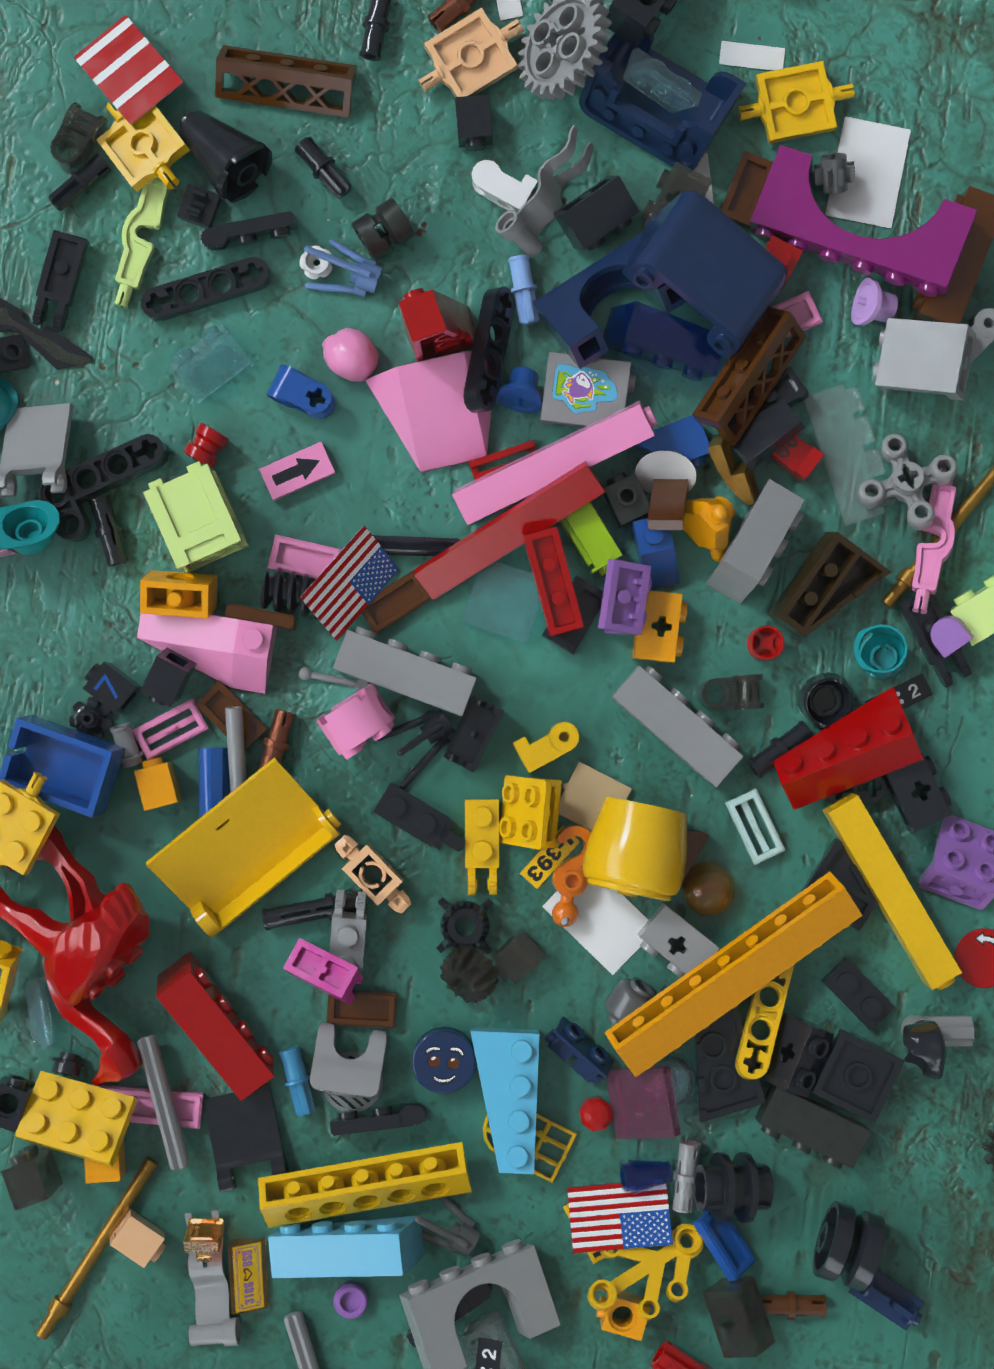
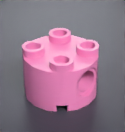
(356, 720)

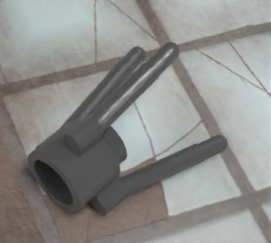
(458, 1237)

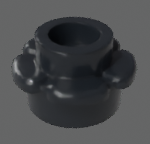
(67, 1064)

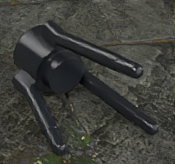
(435, 728)

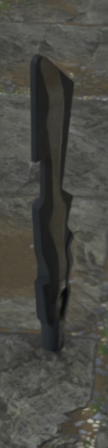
(50, 344)

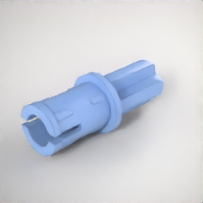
(523, 289)

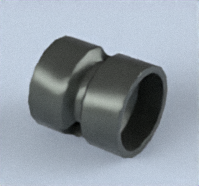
(394, 224)

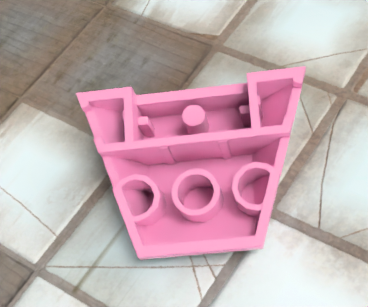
(430, 411)

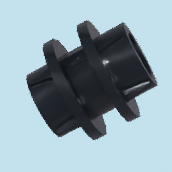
(732, 1187)

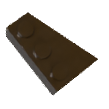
(825, 583)

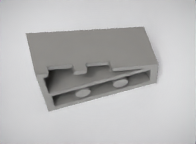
(757, 542)

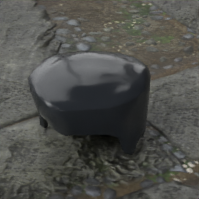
(825, 699)
(925, 1048)

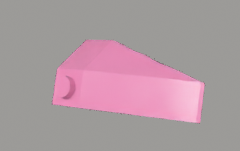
(222, 647)

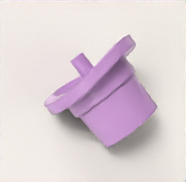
(872, 303)

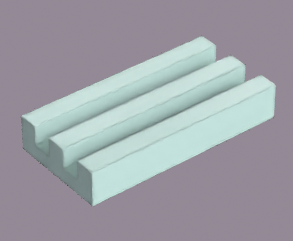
(742, 800)

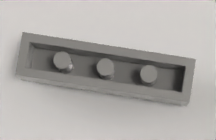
(404, 672)
(677, 726)

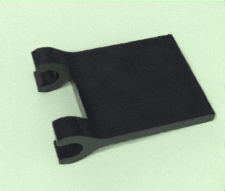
(244, 1134)

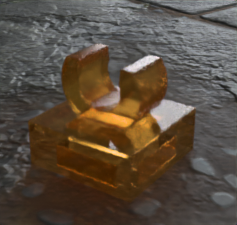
(203, 1238)

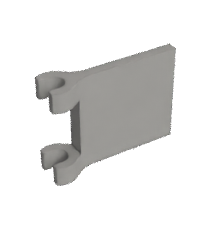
(36, 445)

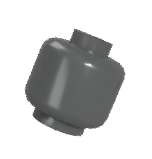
(627, 997)

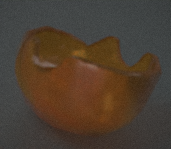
(709, 889)

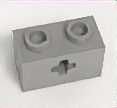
(667, 924)

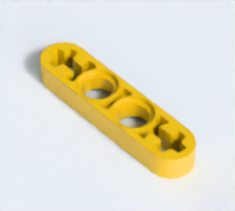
(771, 1016)

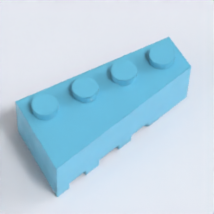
(509, 1084)
(346, 1248)

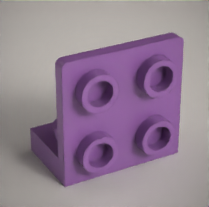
(625, 598)
(962, 863)

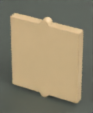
(586, 794)

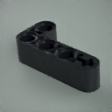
(106, 480)

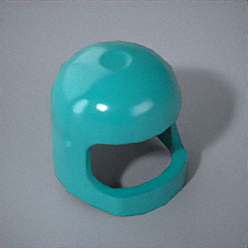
(892, 652)

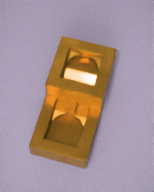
(736, 475)

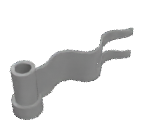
(535, 214)
(212, 1300)

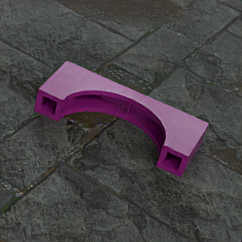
(920, 258)

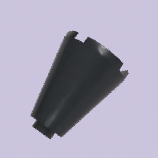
(225, 155)

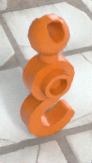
(569, 877)

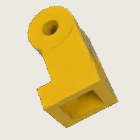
(557, 742)

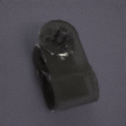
(79, 132)
(737, 692)

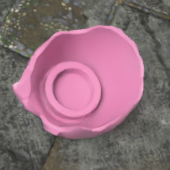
(351, 354)

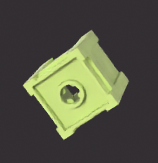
(195, 518)

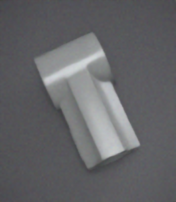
(957, 1029)

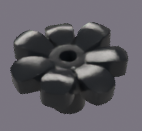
(97, 715)

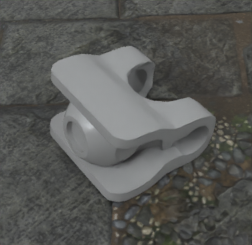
(347, 1076)

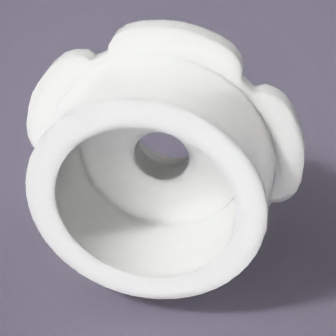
(311, 270)

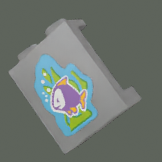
(584, 394)

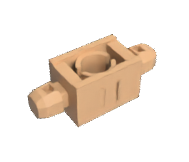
(398, 900)

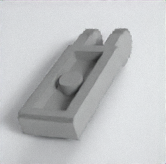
(349, 930)

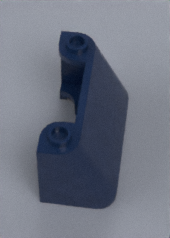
(642, 121)
(709, 266)

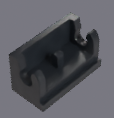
(589, 603)
(474, 734)

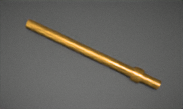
(906, 575)
(62, 1303)

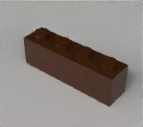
(952, 306)

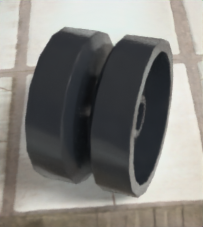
(849, 1246)

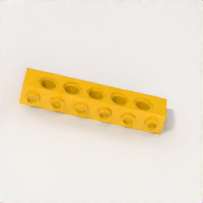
(364, 1185)

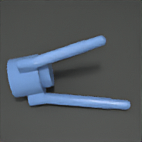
(364, 271)

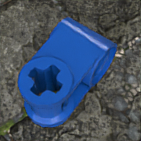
(296, 391)

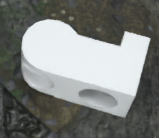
(501, 188)

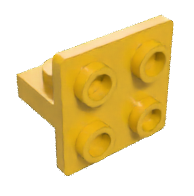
(530, 812)

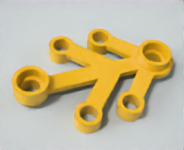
(651, 1264)

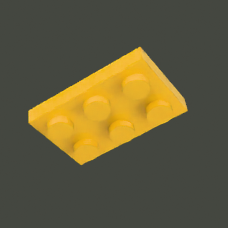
(76, 1118)

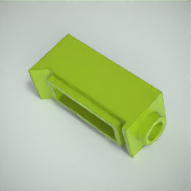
(590, 538)

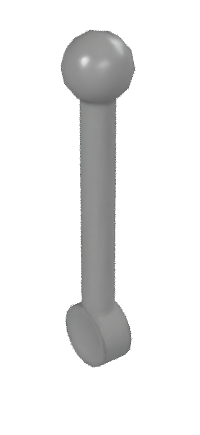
(305, 674)

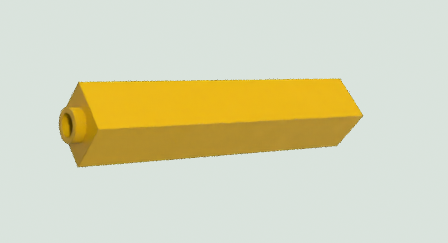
(892, 892)

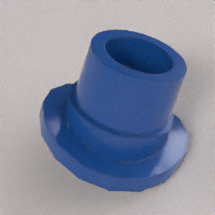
(521, 391)

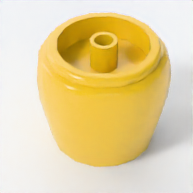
(637, 849)

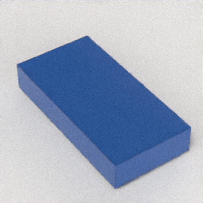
(725, 1245)

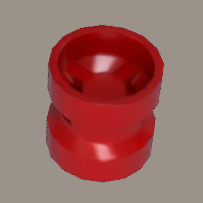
(206, 445)
(769, 639)

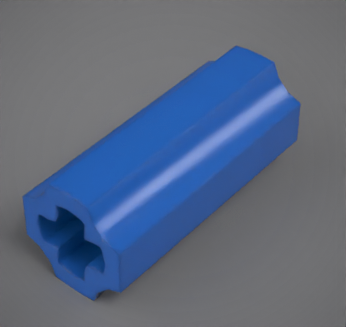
(213, 777)

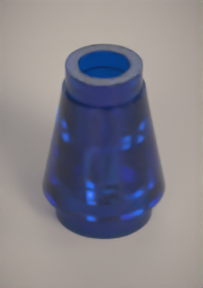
(644, 1175)

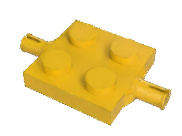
(796, 102)
(143, 148)
(24, 823)

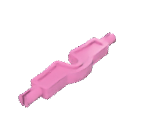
(932, 555)

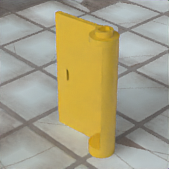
(244, 847)

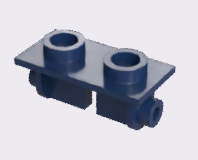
(592, 1060)
(891, 1300)

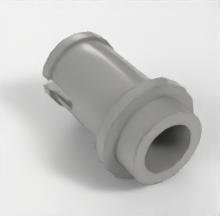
(125, 738)

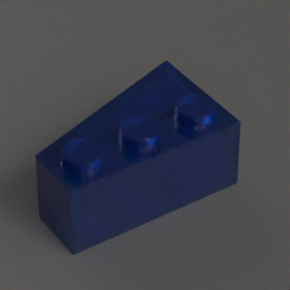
(661, 339)

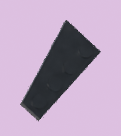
(718, 1082)

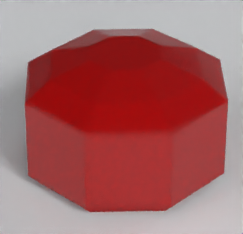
(595, 1113)

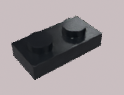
(857, 993)

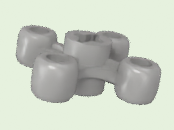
(913, 473)

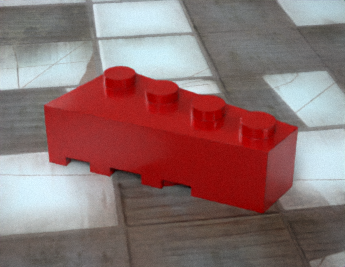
(849, 752)

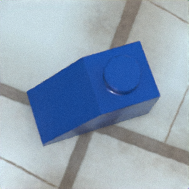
(682, 437)
(656, 550)

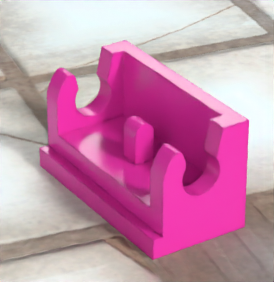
(323, 971)

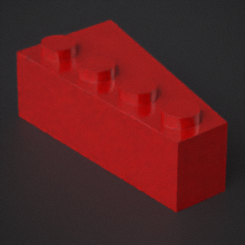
(436, 324)
(214, 1026)

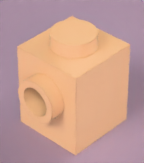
(138, 1239)

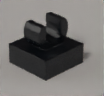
(199, 206)

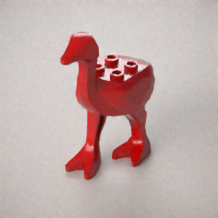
(86, 952)

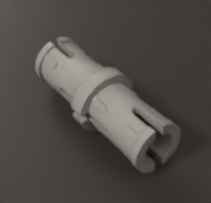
(687, 1161)

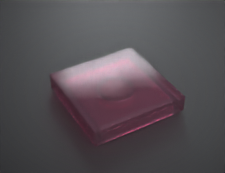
(643, 1104)

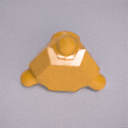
(710, 524)

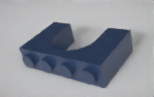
(569, 306)

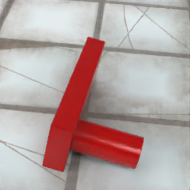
(553, 581)

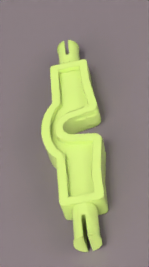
(138, 251)

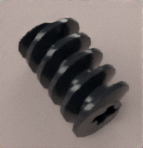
(284, 592)

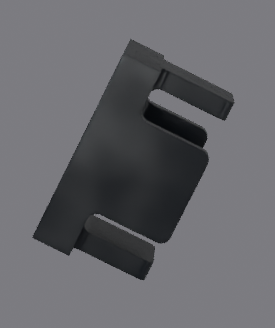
(857, 1075)

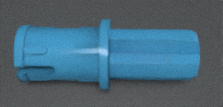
(297, 1081)

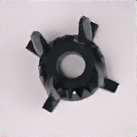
(460, 909)

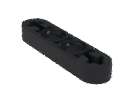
(207, 294)
(483, 387)

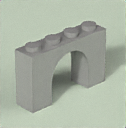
(433, 1304)

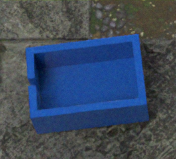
(77, 765)

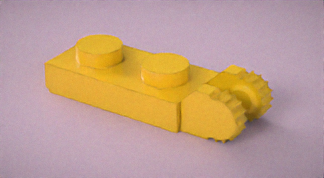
(482, 841)

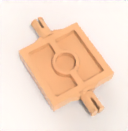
(471, 55)

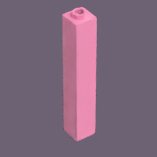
(552, 461)

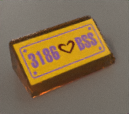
(248, 1275)

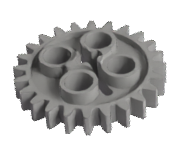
(563, 47)

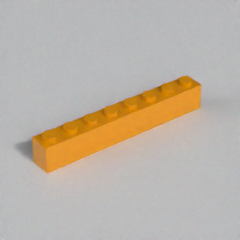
(733, 974)

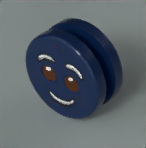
(443, 1060)

